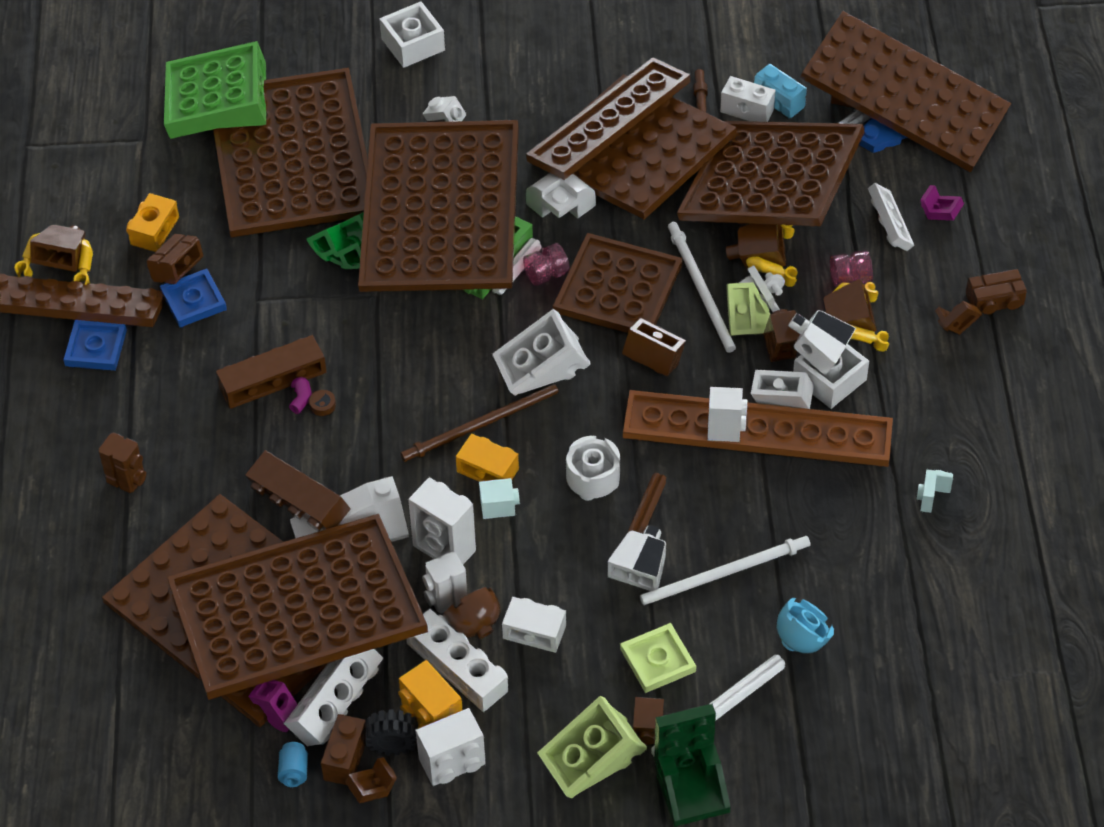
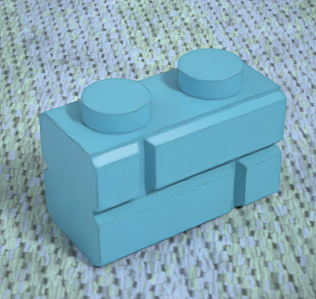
(788, 92)

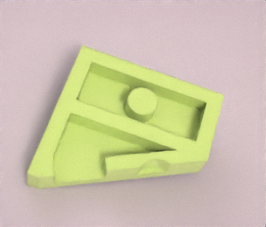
(746, 309)

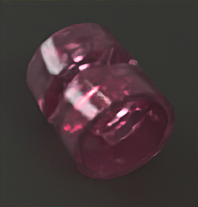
(543, 265)
(849, 269)

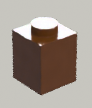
(644, 718)

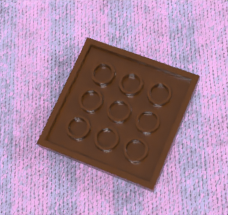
(617, 283)

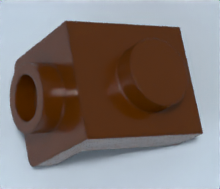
(372, 783)

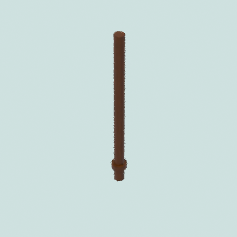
(419, 449)

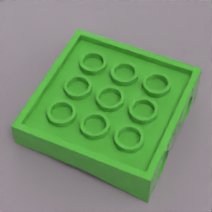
(215, 90)

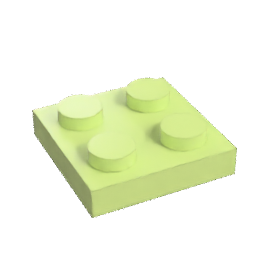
(658, 657)

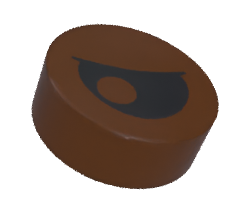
(322, 402)

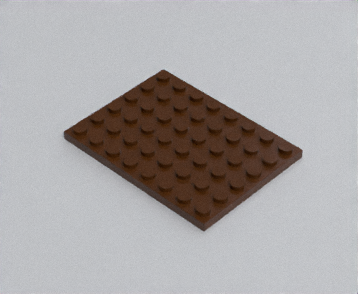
(299, 165)
(440, 206)
(148, 604)
(295, 606)

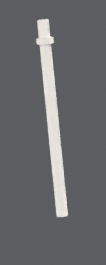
(678, 238)
(789, 547)

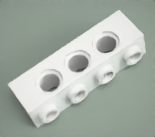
(480, 690)
(305, 718)

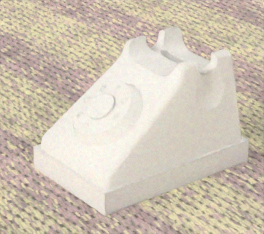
(541, 355)

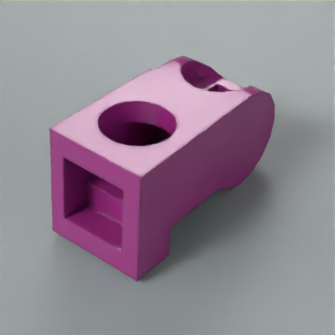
(275, 702)

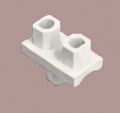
(771, 285)

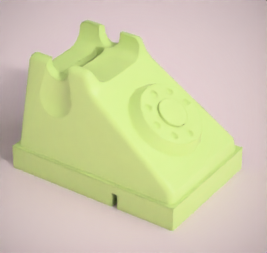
(591, 748)

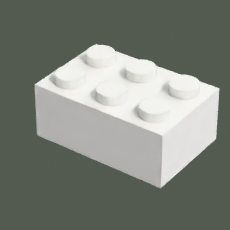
(442, 521)

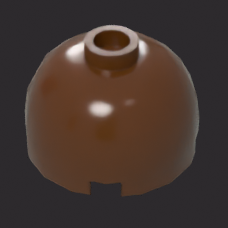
(475, 613)

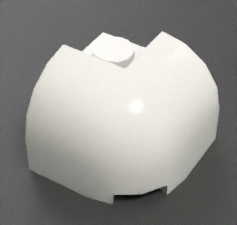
(560, 196)

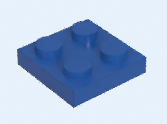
(193, 298)
(95, 345)

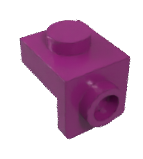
(940, 207)

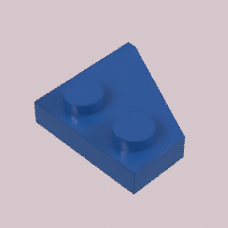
(879, 136)

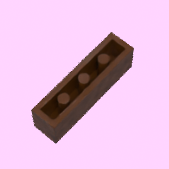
(270, 371)
(297, 492)

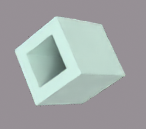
(498, 498)

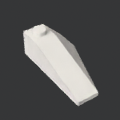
(368, 500)

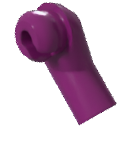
(303, 392)

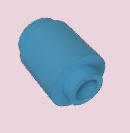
(292, 764)

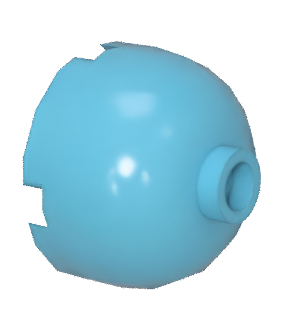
(803, 627)

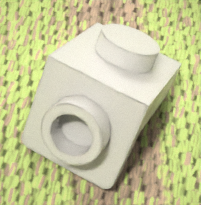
(444, 108)

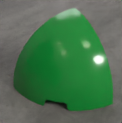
(340, 243)

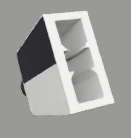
(821, 339)
(639, 559)

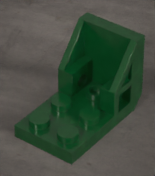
(690, 765)

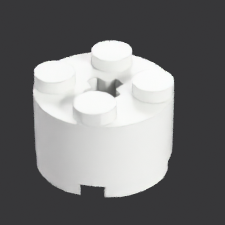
(593, 467)

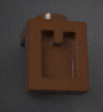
(959, 318)

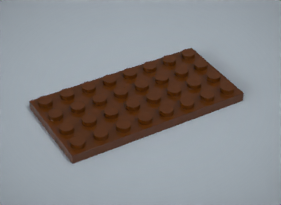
(906, 91)

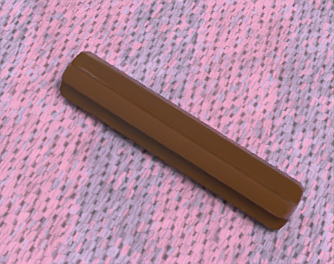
(648, 503)

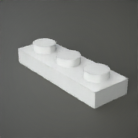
(890, 217)

